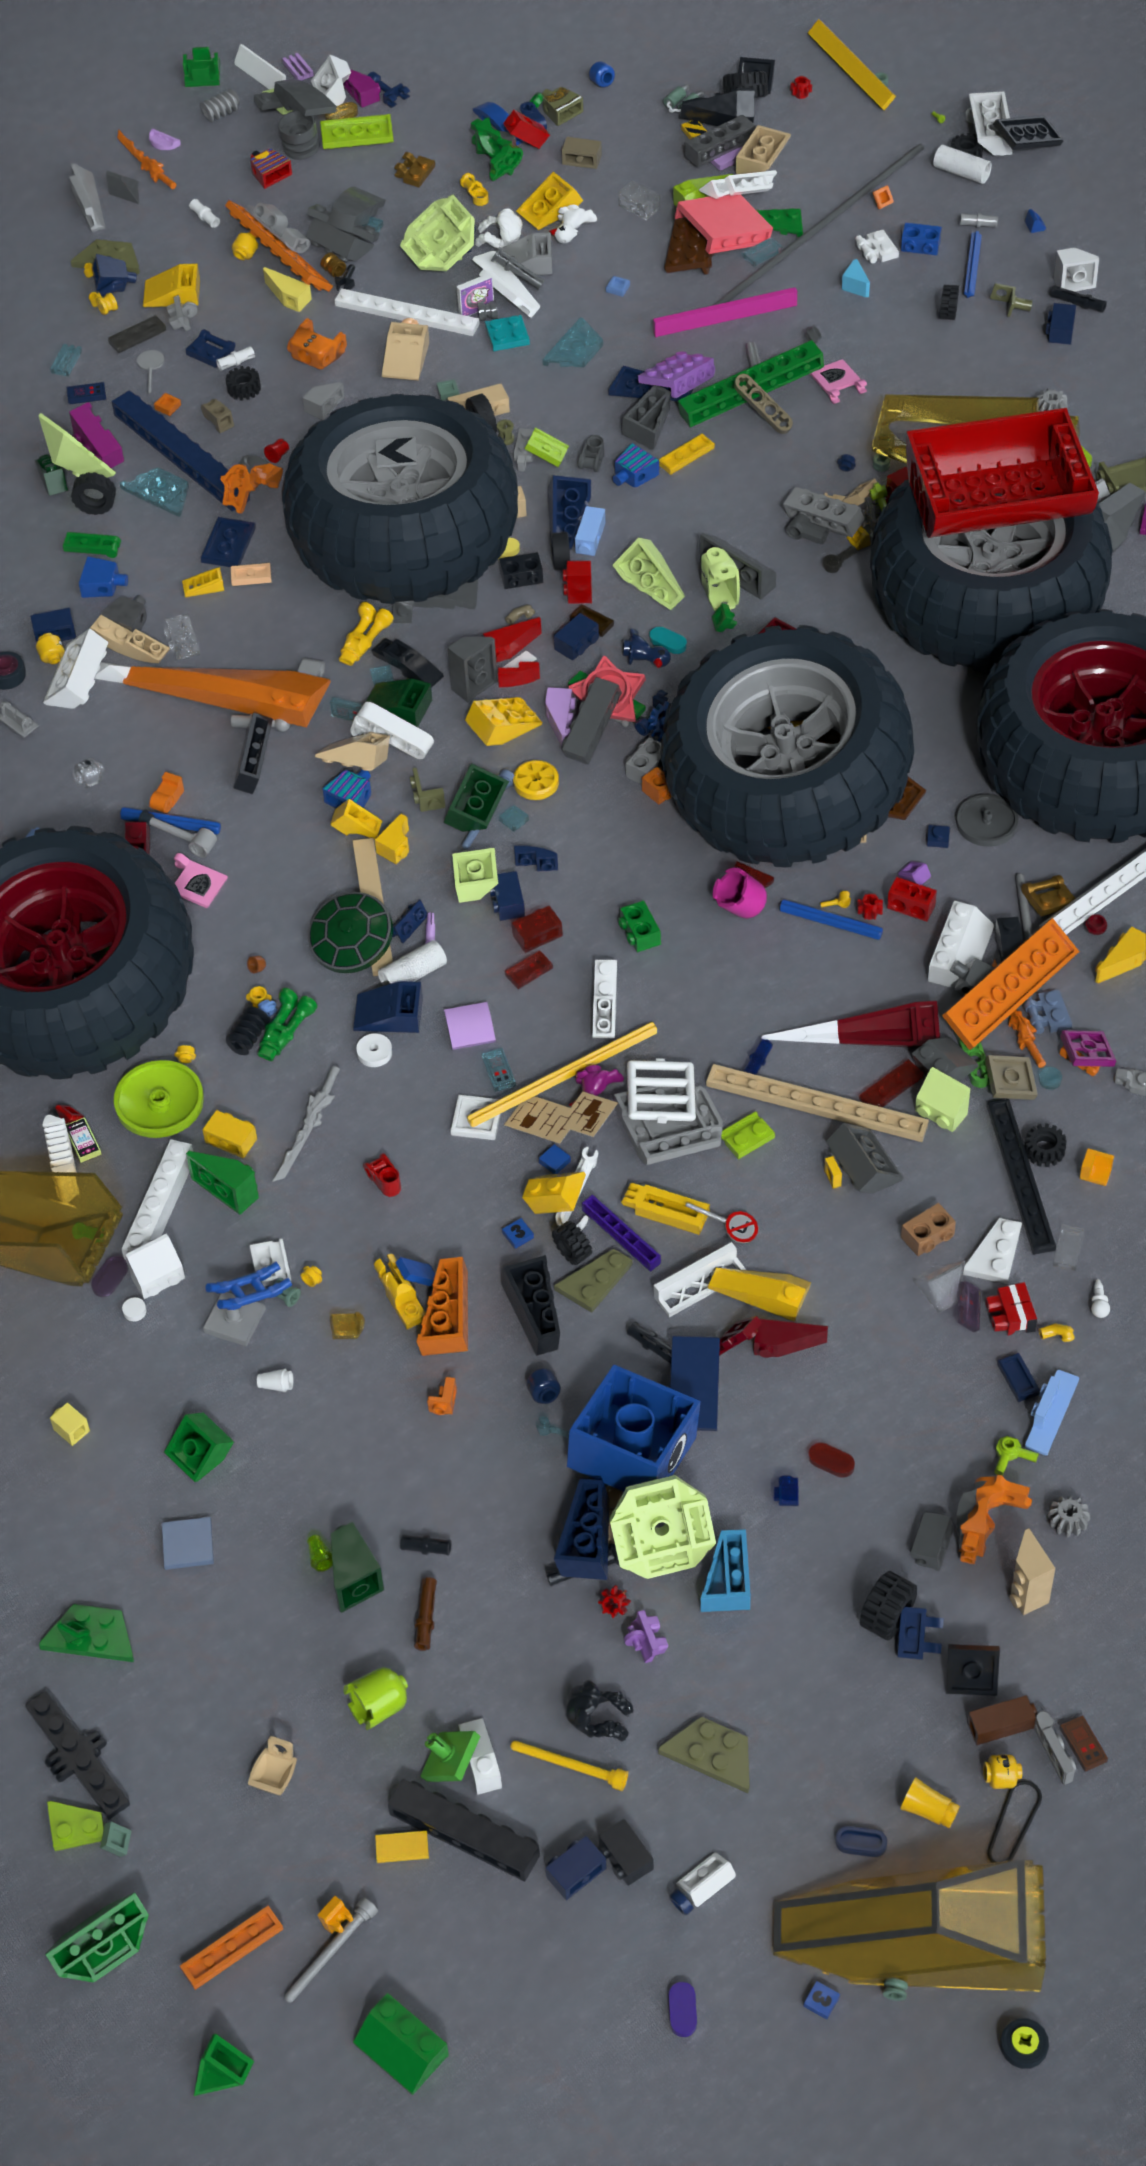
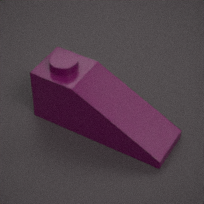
(362, 88)

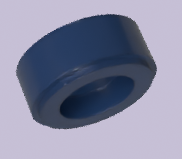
(681, 1902)

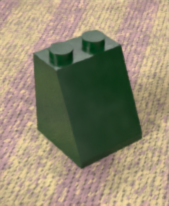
(354, 1568)

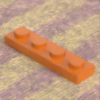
(231, 1947)

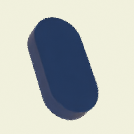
(861, 1841)

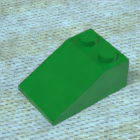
(225, 1179)

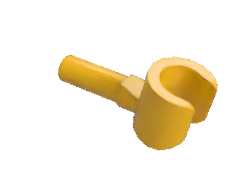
(843, 900)

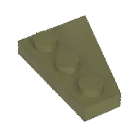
(595, 1280)

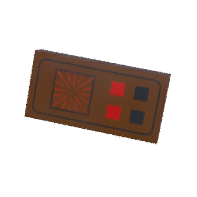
(1083, 1743)

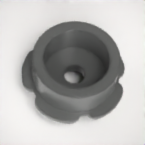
(813, 333)

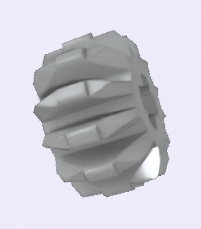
(1052, 400)
(1060, 1515)

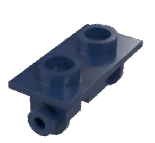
(409, 921)

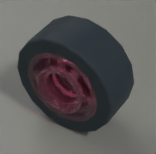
(11, 670)

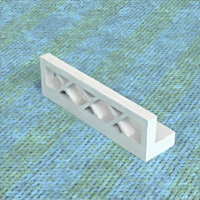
(691, 1277)

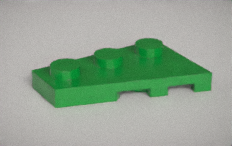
(784, 220)

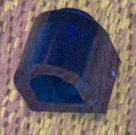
(787, 1492)

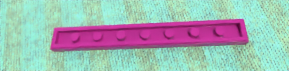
(725, 312)

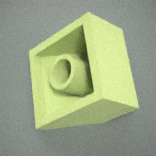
(474, 873)
(943, 1100)

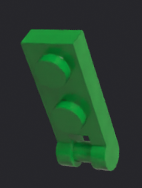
(92, 544)

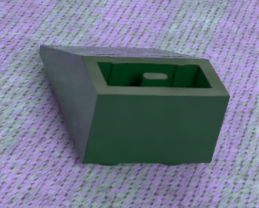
(404, 698)

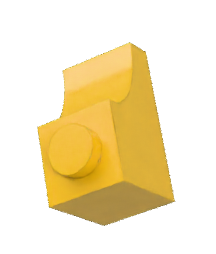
(354, 819)
(392, 841)

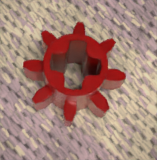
(801, 87)
(870, 906)
(609, 1606)

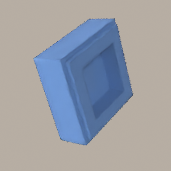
(618, 286)

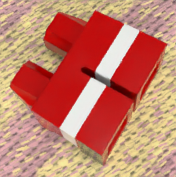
(1015, 1309)

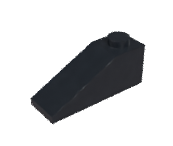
(1008, 936)

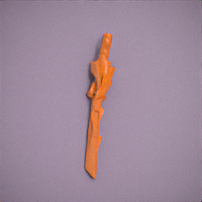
(146, 163)
(1025, 1034)

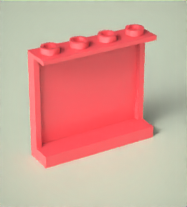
(725, 222)

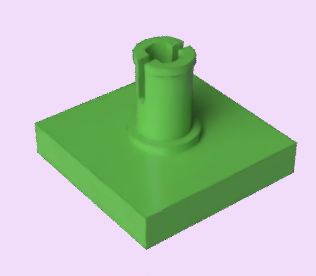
(449, 1755)

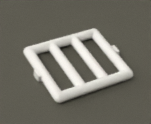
(661, 1116)

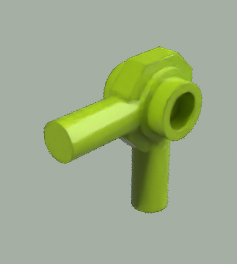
(878, 493)
(1010, 1449)

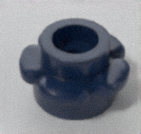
(846, 462)

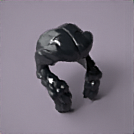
(583, 1702)

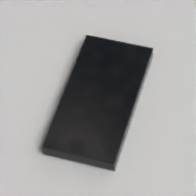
(1028, 132)

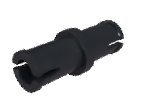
(425, 1545)

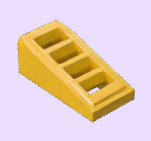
(210, 582)

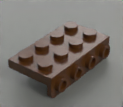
(687, 249)

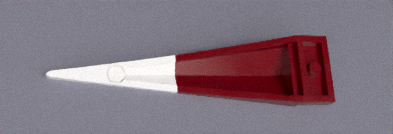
(893, 1027)

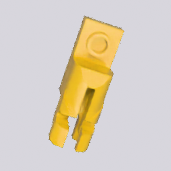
(400, 1293)

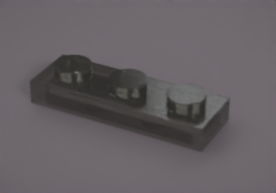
(137, 334)

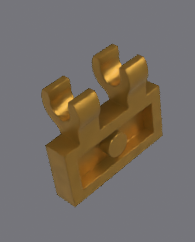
(418, 171)

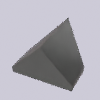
(123, 187)

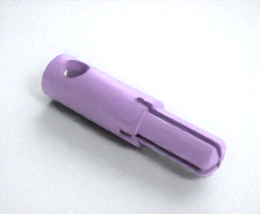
(430, 928)

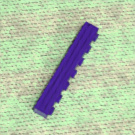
(621, 1233)

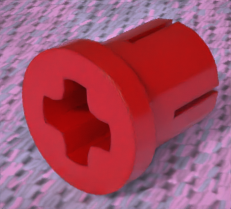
(276, 450)

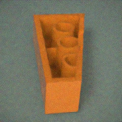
(447, 1312)

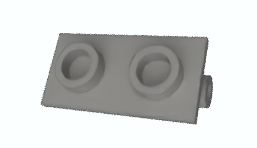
(16, 720)

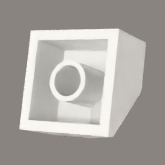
(331, 78)

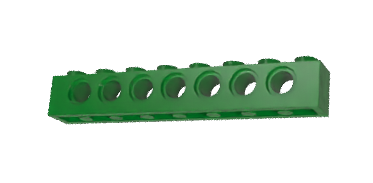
(768, 375)

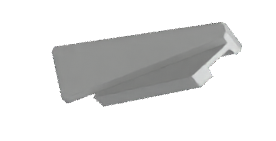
(86, 195)

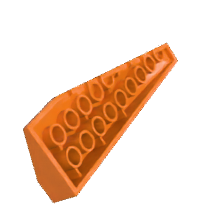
(269, 693)

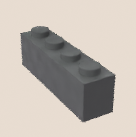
(591, 720)

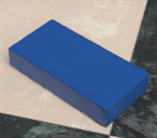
(416, 1271)

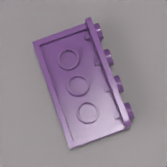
(680, 373)

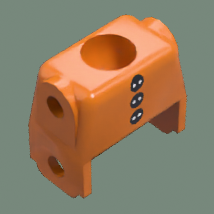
(314, 348)

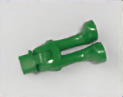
(276, 1034)

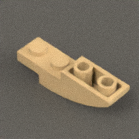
(128, 643)

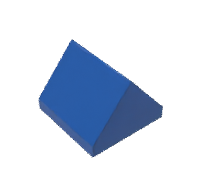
(1034, 222)

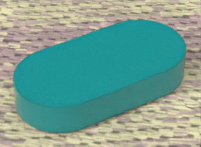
(670, 640)

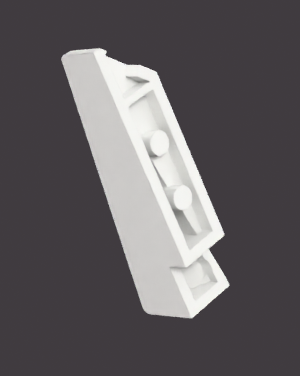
(739, 184)

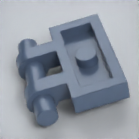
(1053, 1009)

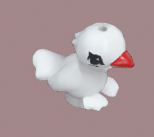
(571, 219)

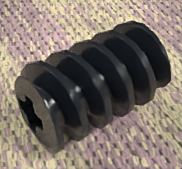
(247, 1030)

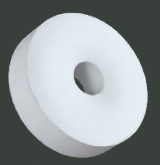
(374, 1058)

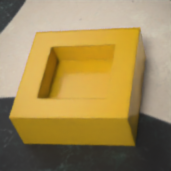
(833, 1172)

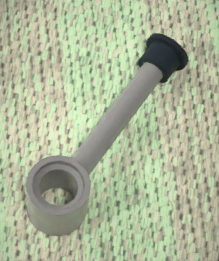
(200, 842)

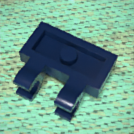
(913, 1633)

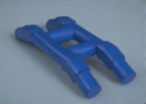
(255, 1280)

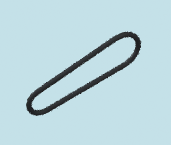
(1003, 1814)

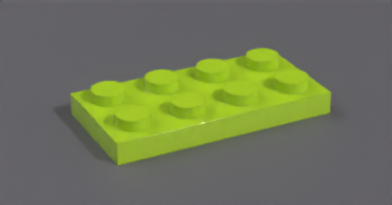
(356, 131)

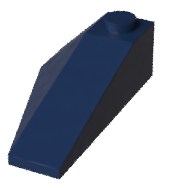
(567, 504)

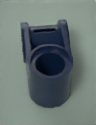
(531, 111)

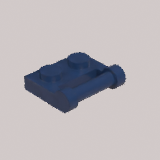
(208, 353)

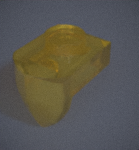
(347, 1325)

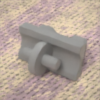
(181, 313)

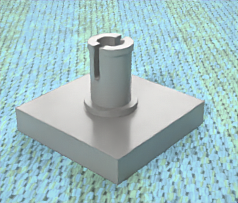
(234, 1324)

